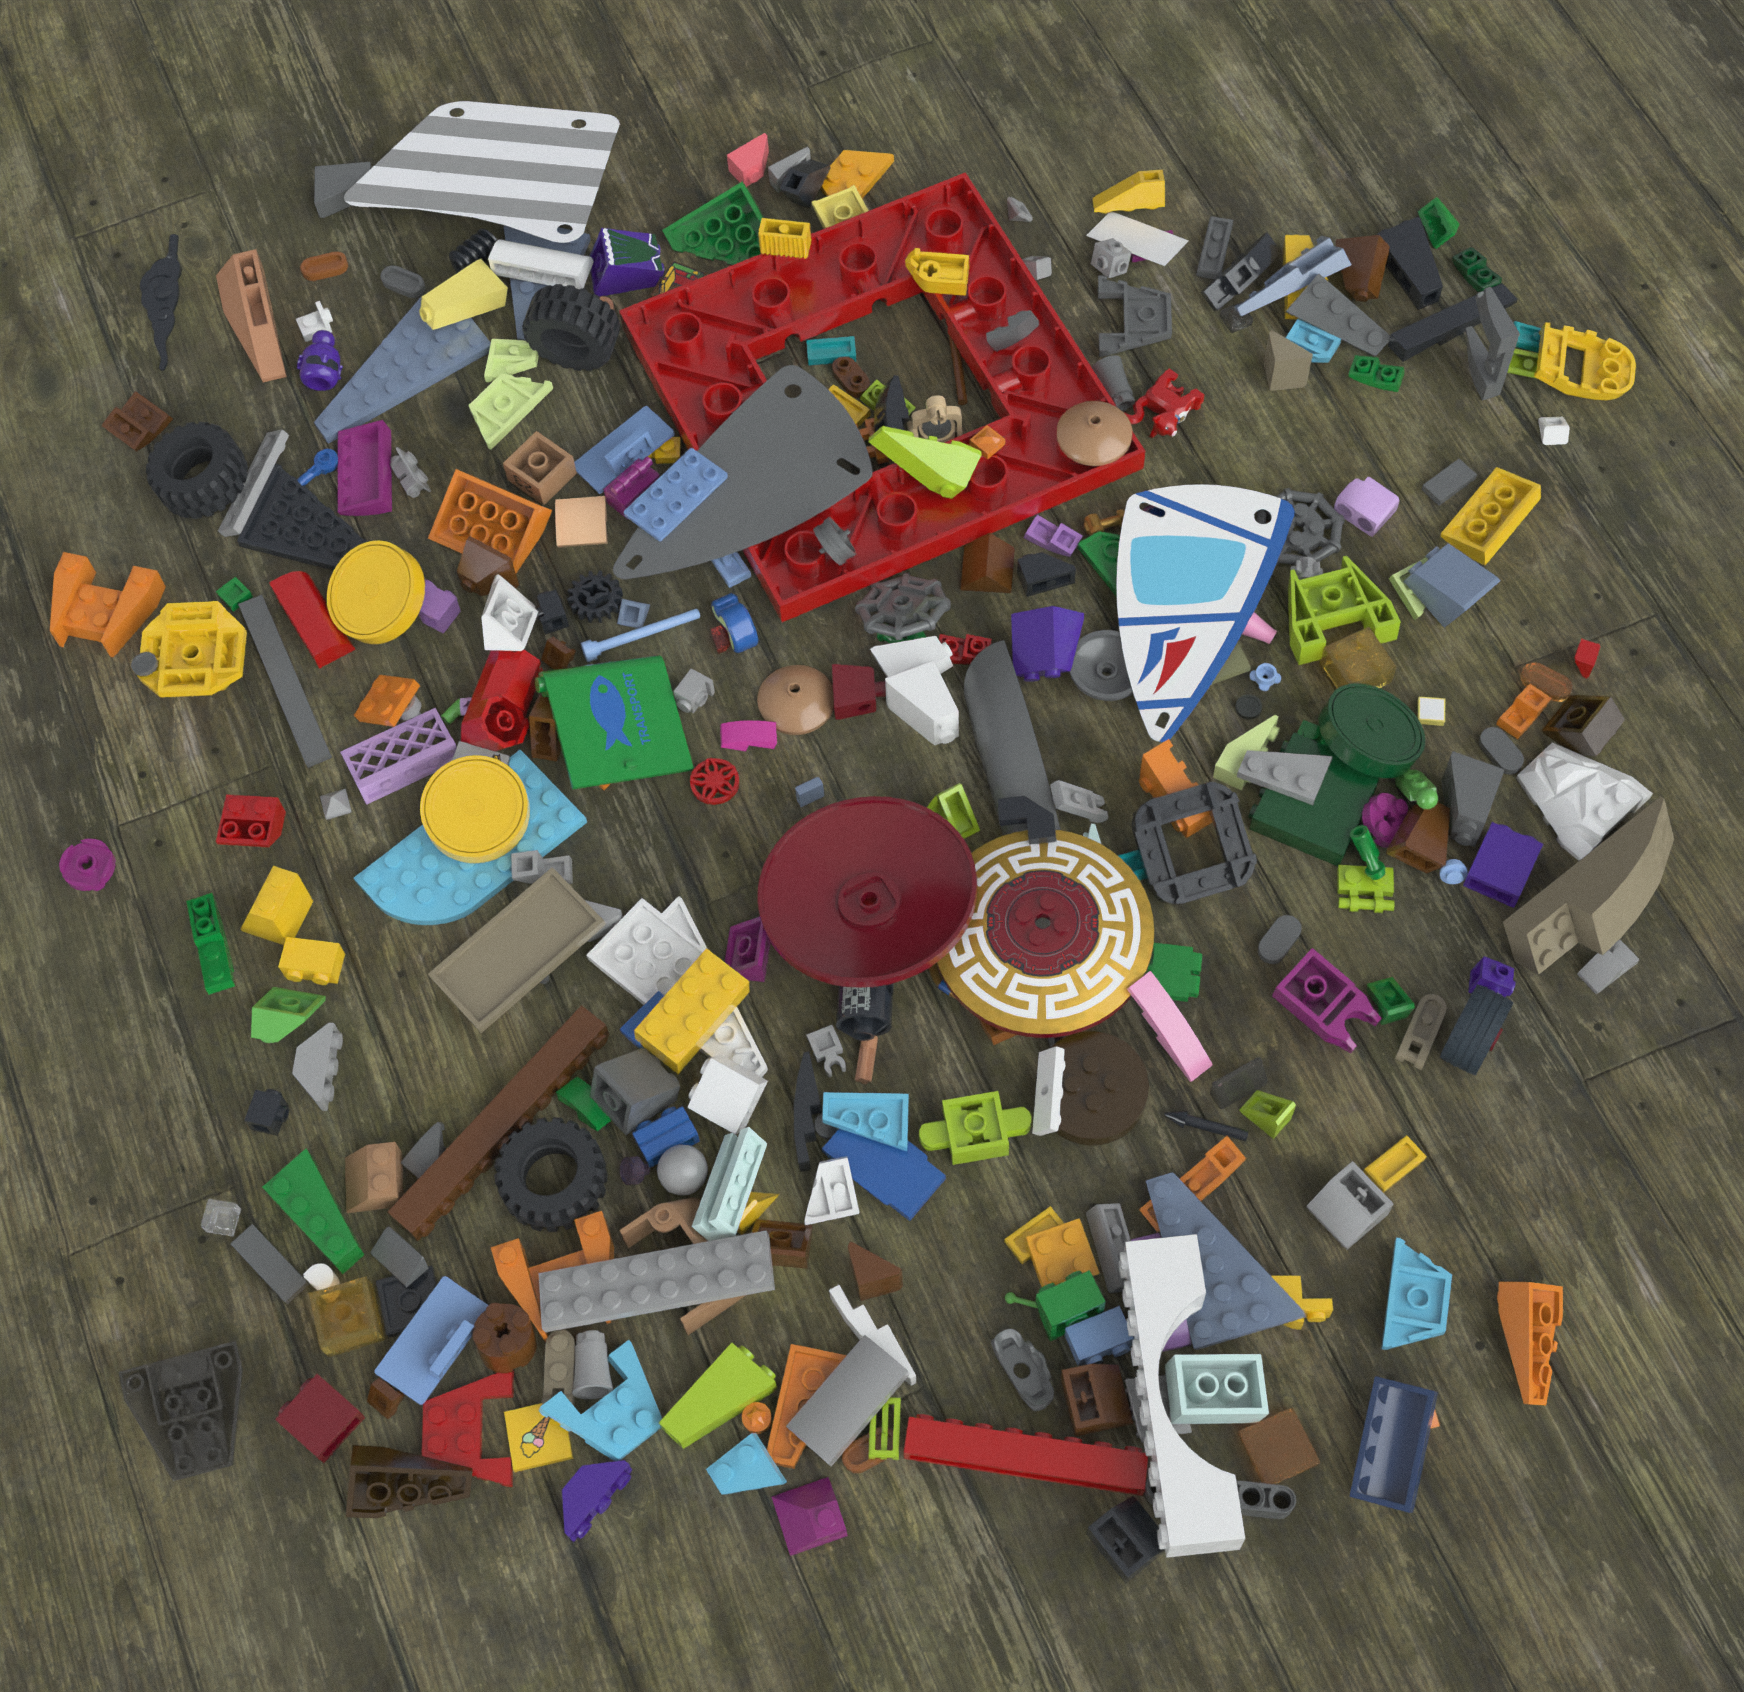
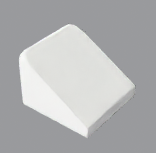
(1553, 430)

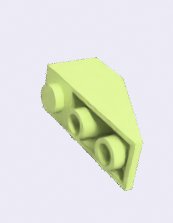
(1234, 752)

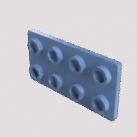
(622, 447)
(675, 494)
(431, 1341)

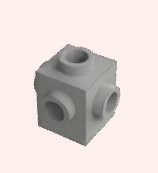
(1110, 258)

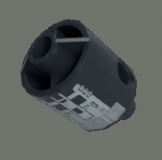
(864, 1011)

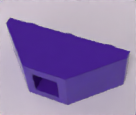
(590, 1494)

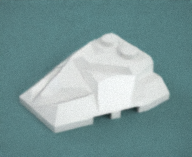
(1580, 797)

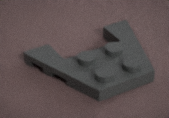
(1145, 316)

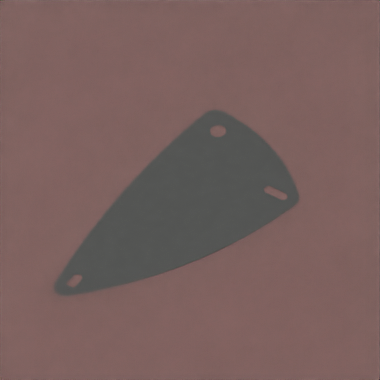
(778, 471)

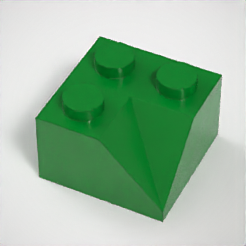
(1068, 1303)

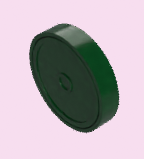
(1372, 730)

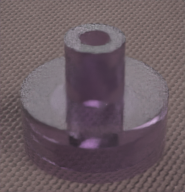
(633, 1170)

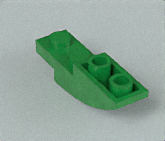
(211, 943)

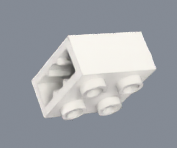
(726, 1093)

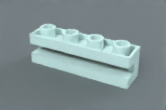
(729, 1185)

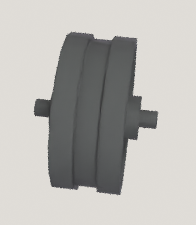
(834, 541)

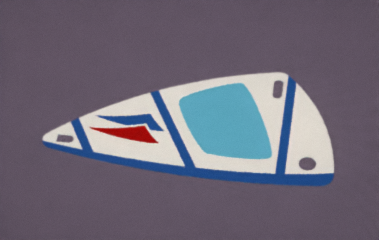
(1190, 589)

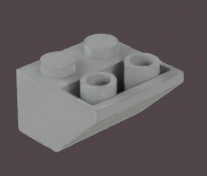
(1350, 1205)

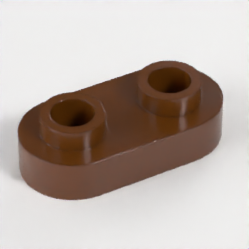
(849, 375)

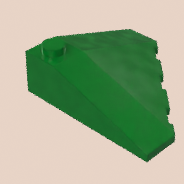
(720, 229)

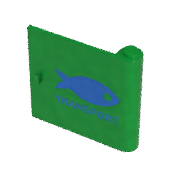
(616, 721)

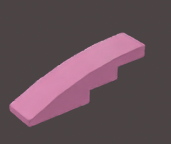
(1170, 1026)

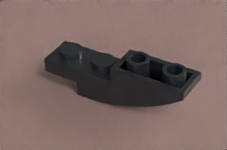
(1241, 272)
(891, 407)

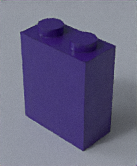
(1503, 864)

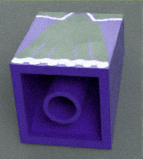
(625, 262)

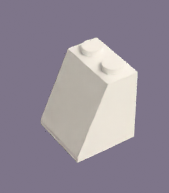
(924, 703)

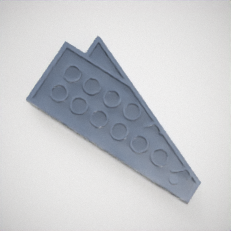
(402, 367)

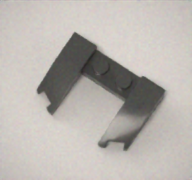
(1491, 367)

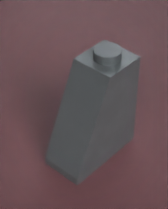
(333, 183)

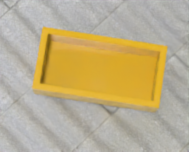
(692, 1011)

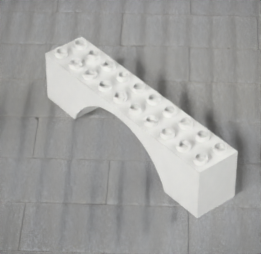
(1193, 1497)

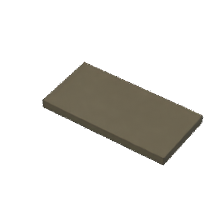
(516, 949)

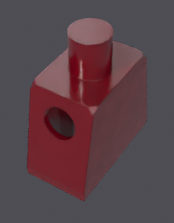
(855, 690)

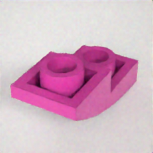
(741, 734)

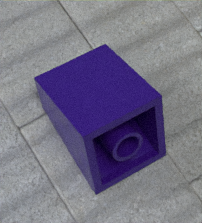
(1045, 641)

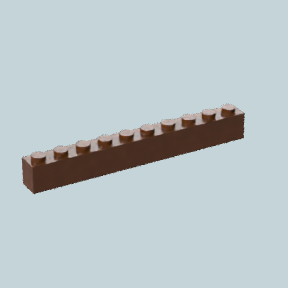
(514, 1106)

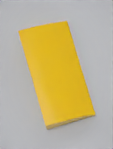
(1492, 515)

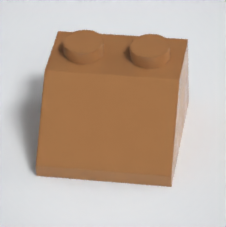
(374, 1177)

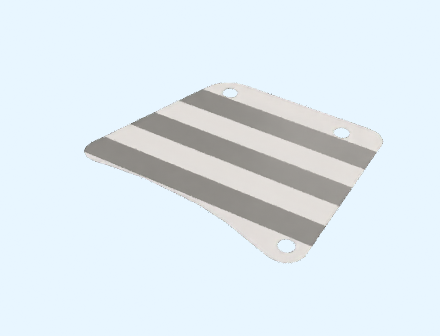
(496, 166)

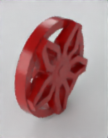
(714, 781)

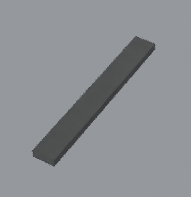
(285, 681)

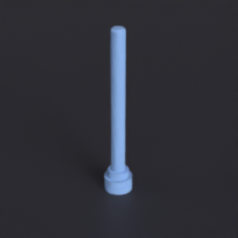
(592, 649)

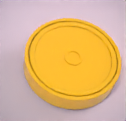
(375, 592)
(475, 809)

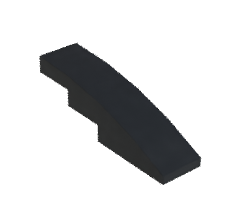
(805, 1105)

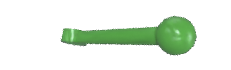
(1011, 1298)

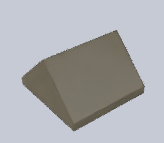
(1286, 363)

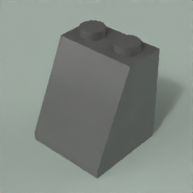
(1469, 793)
(633, 1088)

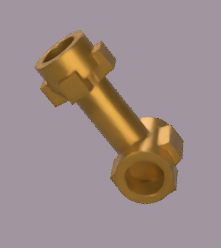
(1094, 524)

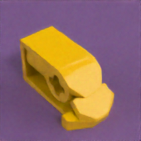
(947, 271)

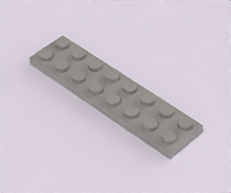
(656, 1281)

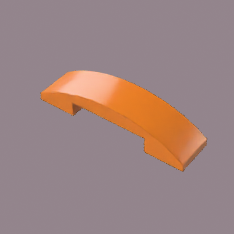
(1206, 1175)

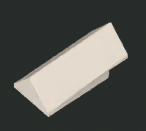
(507, 617)

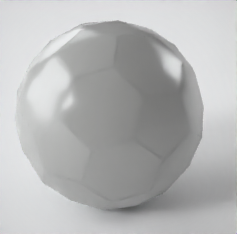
(682, 1169)

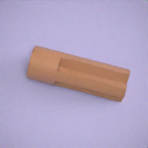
(866, 1061)

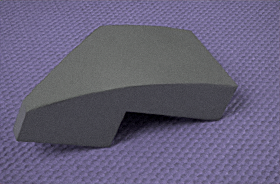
(425, 1151)

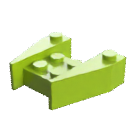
(1335, 601)

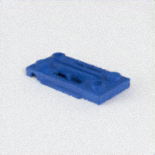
(888, 1173)

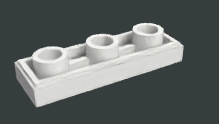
(1048, 1091)

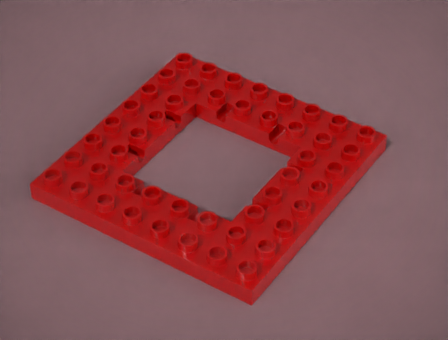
(708, 334)

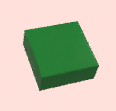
(233, 594)

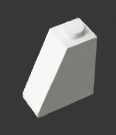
(909, 654)

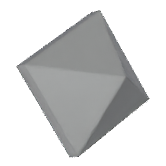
(1018, 211)
(335, 804)

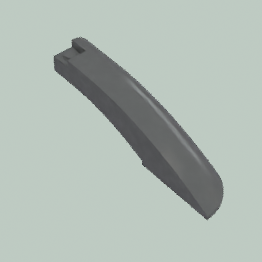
(1005, 732)

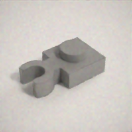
(827, 1047)

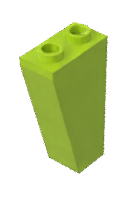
(718, 1396)

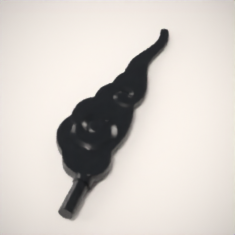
(161, 296)

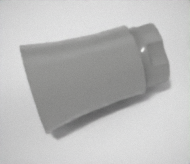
(591, 1366)

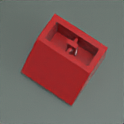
(250, 821)

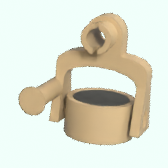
(936, 420)

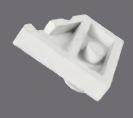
(832, 1192)

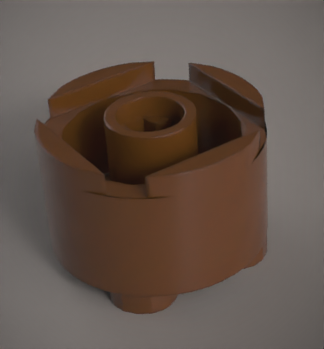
(504, 1337)

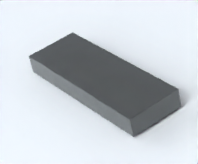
(1214, 247)
(269, 1264)

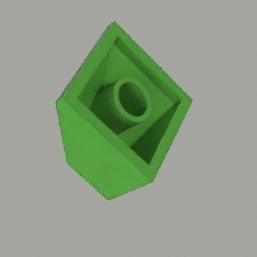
(282, 1012)

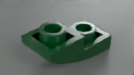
(1474, 270)

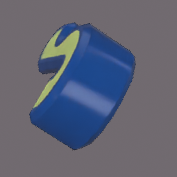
(736, 621)

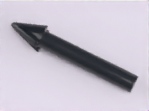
(1182, 1118)

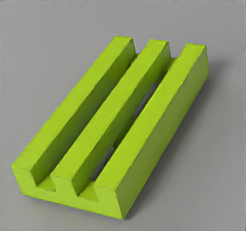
(884, 1453)

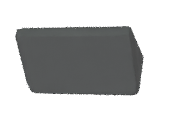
(399, 1257)

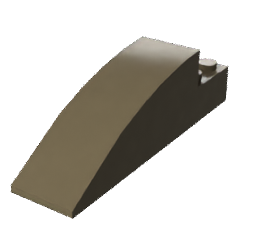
(1596, 896)

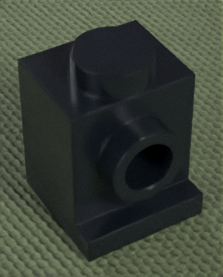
(551, 612)

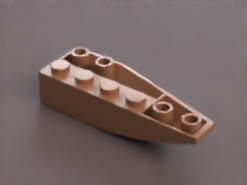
(250, 312)

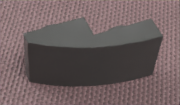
(1019, 327)

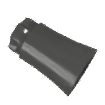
(1113, 377)

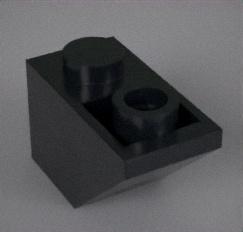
(804, 182)

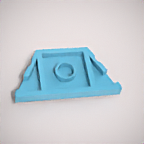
(1415, 1298)

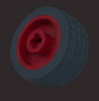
(1476, 1029)

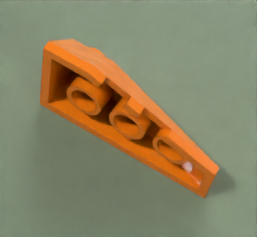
(1529, 1322)

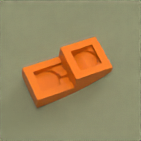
(1523, 711)

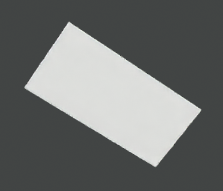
(1138, 238)

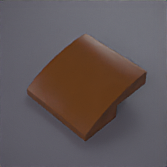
(137, 422)

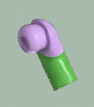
(457, 709)

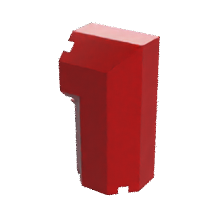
(501, 701)

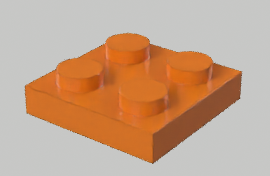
(386, 700)

